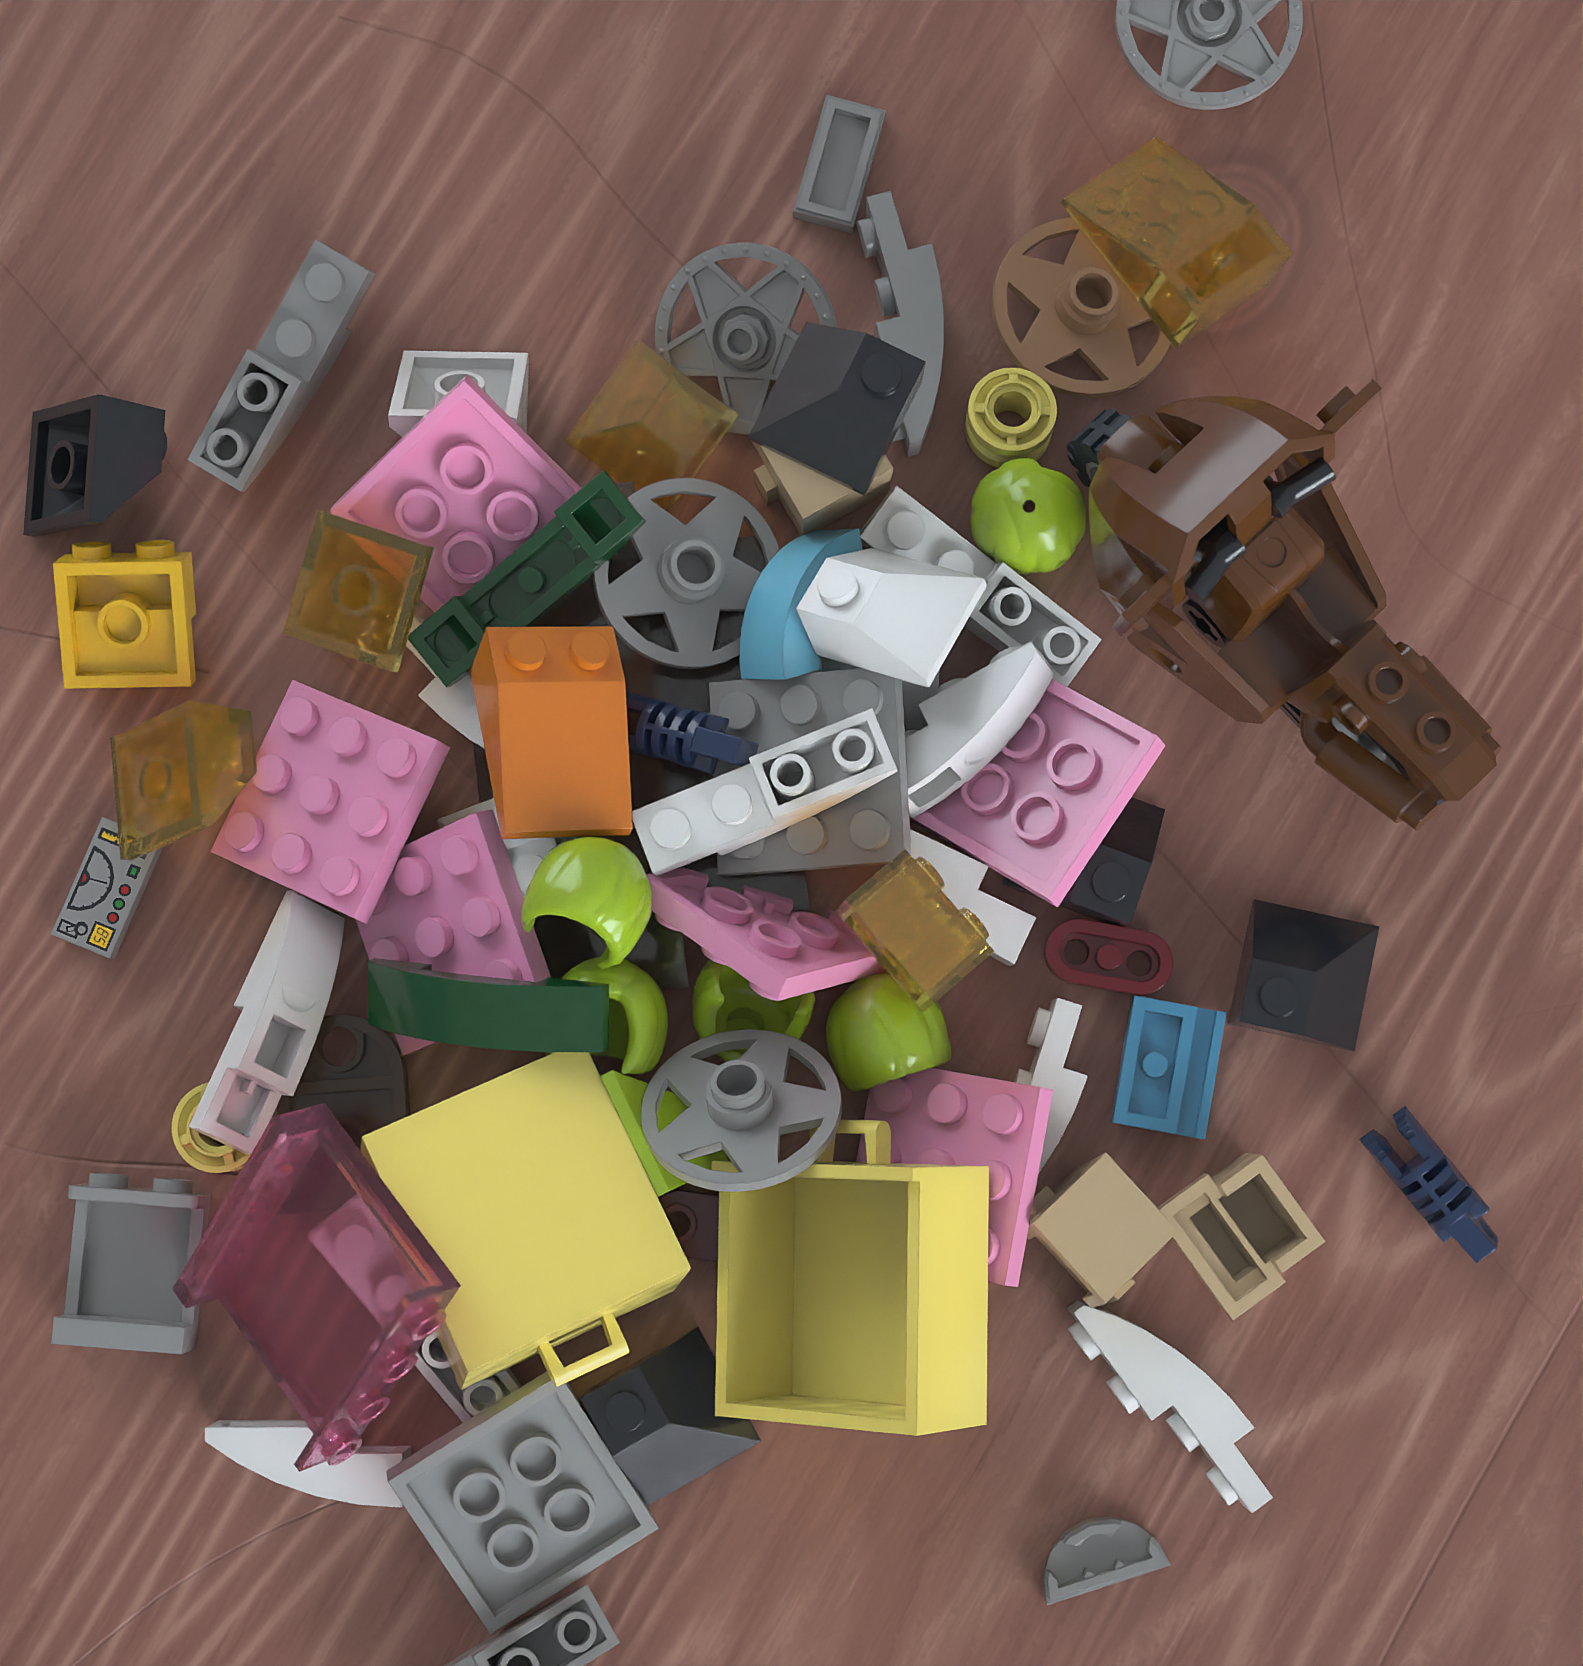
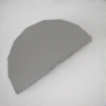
(1099, 1555)

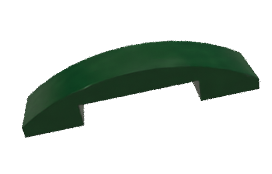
(531, 579)
(487, 1010)

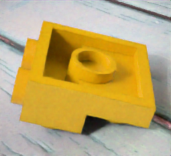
(125, 616)

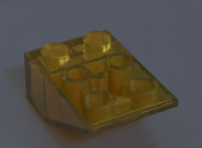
(1178, 238)
(915, 929)

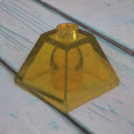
(651, 423)
(358, 590)
(179, 773)

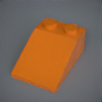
(554, 730)

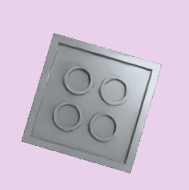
(855, 832)
(521, 1500)

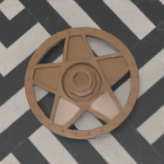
(1078, 310)

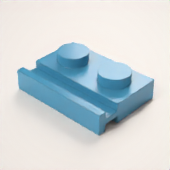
(1168, 1067)

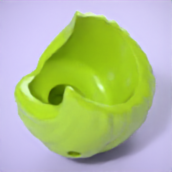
(1022, 539)
(597, 886)
(725, 998)
(635, 1013)
(882, 1034)

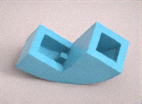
(771, 632)

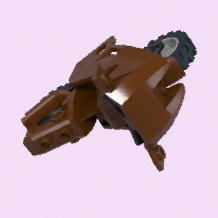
(1277, 593)

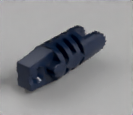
(684, 735)
(1435, 1187)

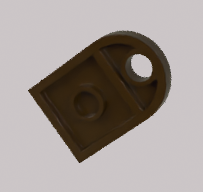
(362, 1093)

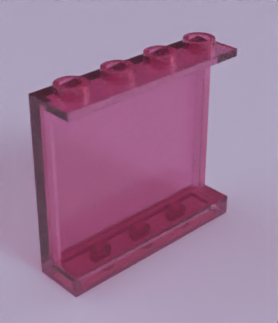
(321, 1277)

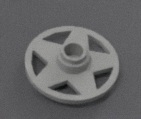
(1207, 35)
(742, 331)
(685, 573)
(741, 1110)

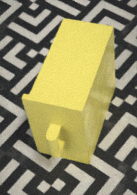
(534, 1215)
(856, 1294)

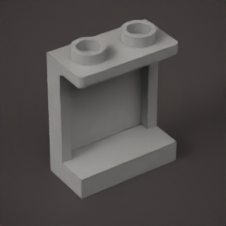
(126, 1262)

